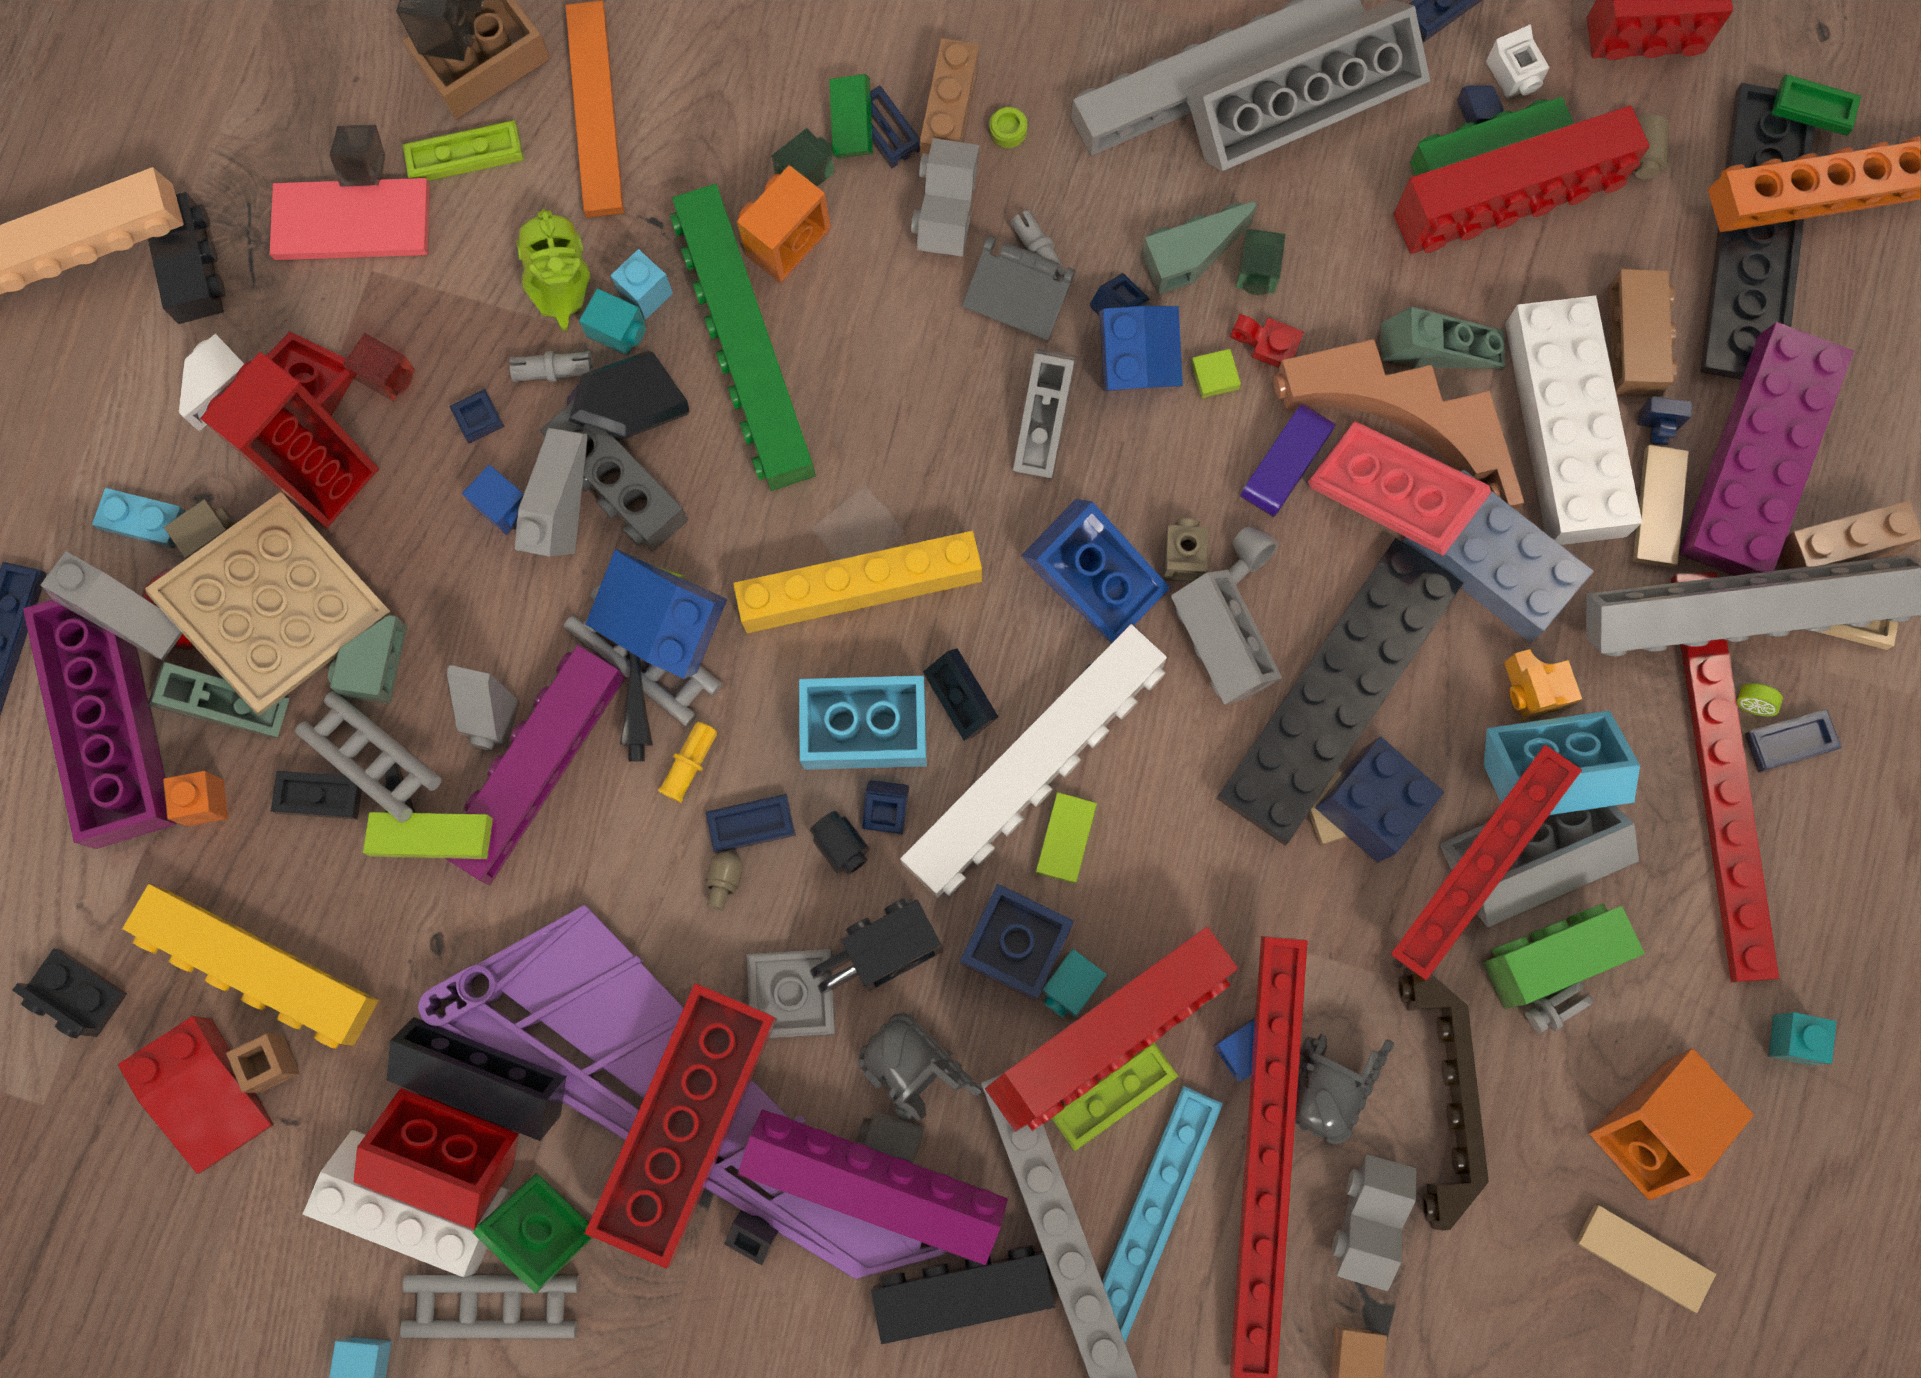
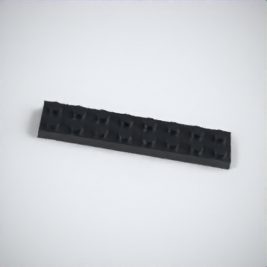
(1759, 264)
(1339, 692)

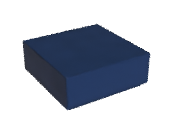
(476, 416)

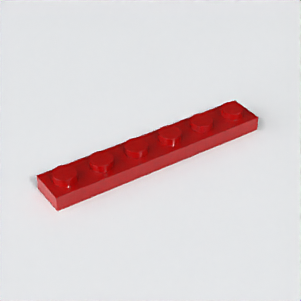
(1486, 862)

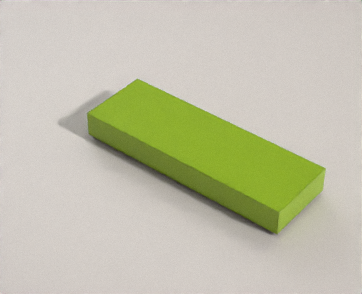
(463, 151)
(428, 836)
(1114, 1096)

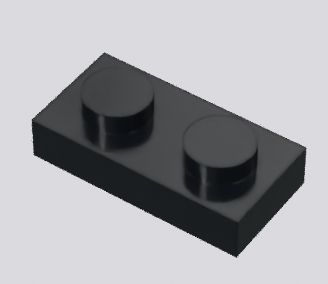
(960, 694)
(315, 795)

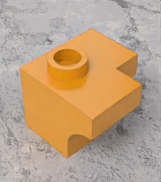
(1540, 686)

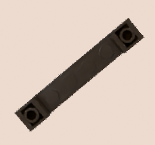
(1449, 1201)

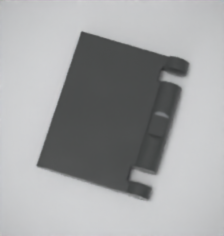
(1018, 289)

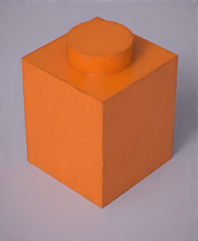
(195, 798)

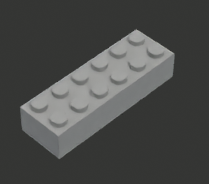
(1308, 84)

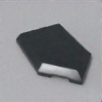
(628, 397)

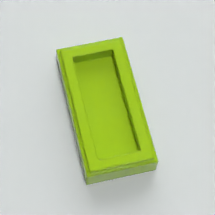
(1066, 838)

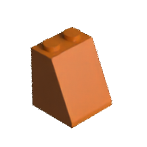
(1673, 1126)

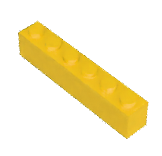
(858, 582)
(250, 965)

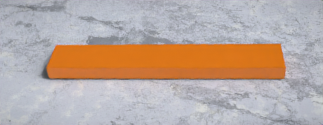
(594, 109)

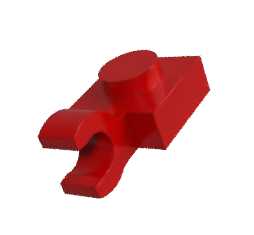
(1271, 342)

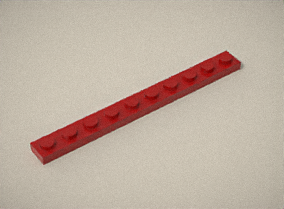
(1729, 808)
(1268, 1158)

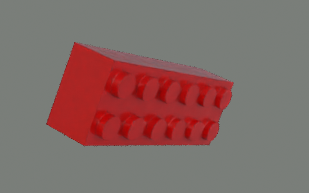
(1520, 180)
(290, 439)
(1112, 1032)
(681, 1126)

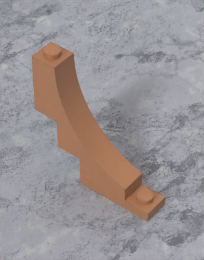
(1459, 428)

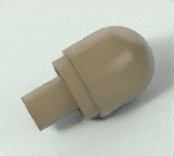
(723, 878)

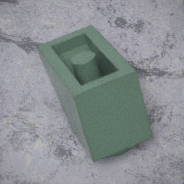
(370, 662)

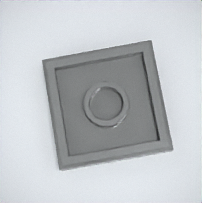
(785, 989)

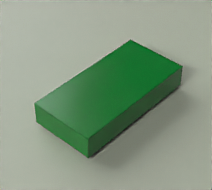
(1816, 104)
(851, 116)

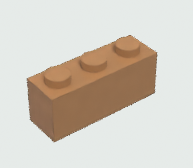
(950, 93)
(1642, 332)
(1853, 538)

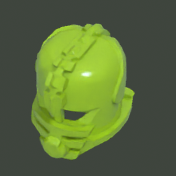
(553, 266)

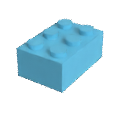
(862, 722)
(1586, 740)

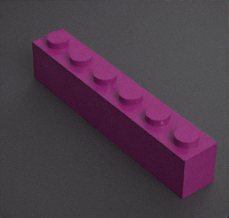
(540, 755)
(873, 1186)

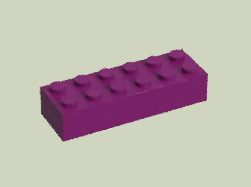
(1766, 451)
(98, 727)

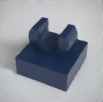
(1664, 417)

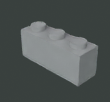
(1225, 636)

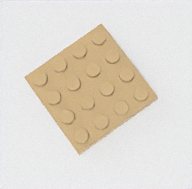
(267, 602)

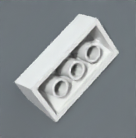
(390, 1221)

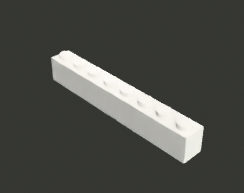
(1034, 761)

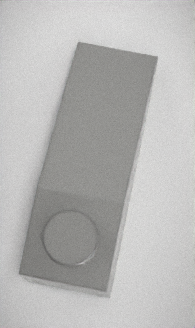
(1044, 412)
(553, 496)
(110, 605)
(481, 707)

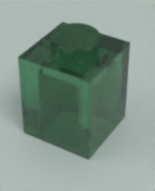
(806, 155)
(1260, 261)

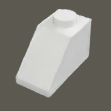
(206, 375)

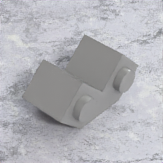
(947, 201)
(1376, 1212)

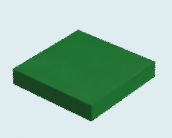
(534, 1232)

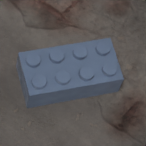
(1511, 567)

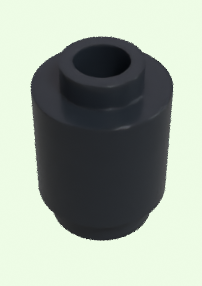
(839, 843)

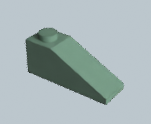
(211, 700)

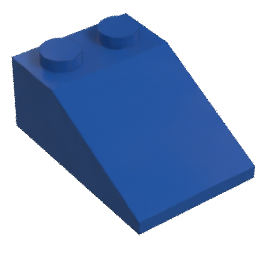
(1095, 569)
(655, 614)

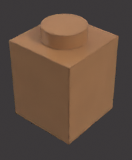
(262, 1063)
(1358, 1353)

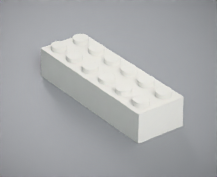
(1572, 421)

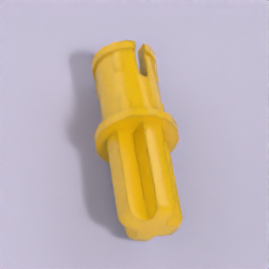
(688, 761)

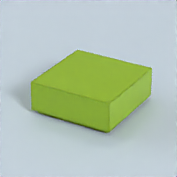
(1215, 373)

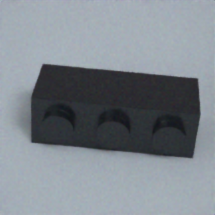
(186, 267)

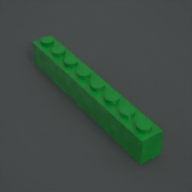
(743, 337)

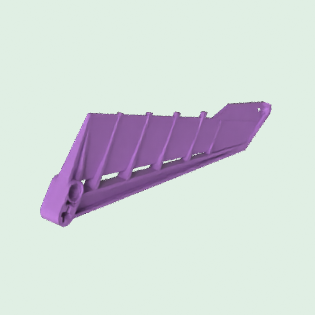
(622, 1018)

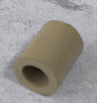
(1656, 157)

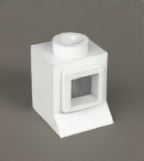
(1517, 63)

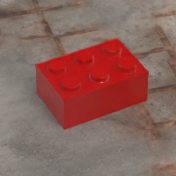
(1654, 27)
(435, 1158)

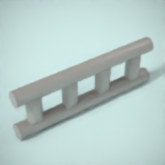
(616, 656)
(368, 779)
(469, 1326)

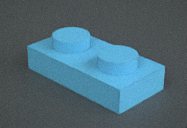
(136, 517)

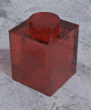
(379, 367)

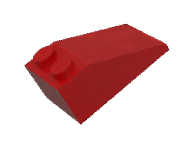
(314, 368)
(194, 1093)

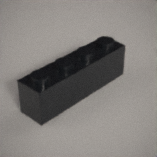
(476, 1078)
(961, 1296)

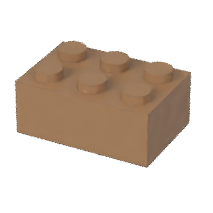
(502, 53)

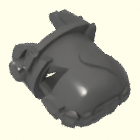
(907, 1063)
(1334, 1092)

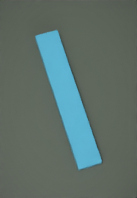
(1158, 1204)

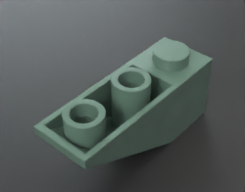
(1186, 251)
(1429, 338)

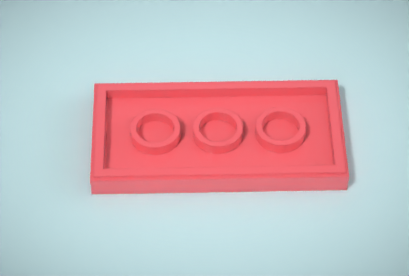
(349, 221)
(1399, 487)

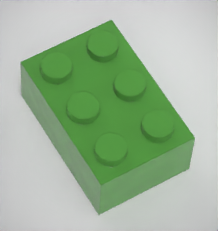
(1562, 955)

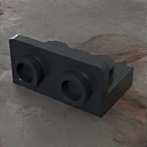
(71, 995)

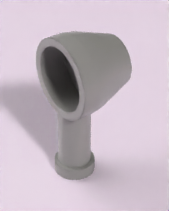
(1253, 550)

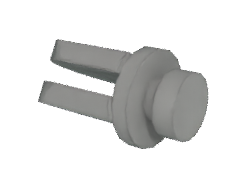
(1545, 1014)

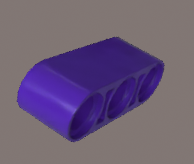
(1287, 460)

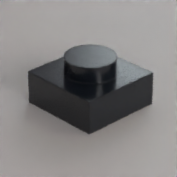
(751, 1237)

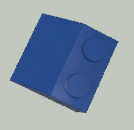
(1140, 347)

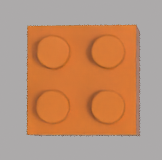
(783, 223)

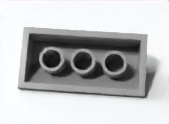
(1560, 857)

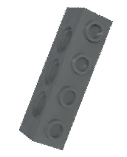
(662, 513)

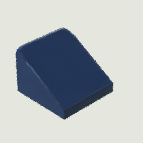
(1479, 103)
(1118, 293)
(885, 806)

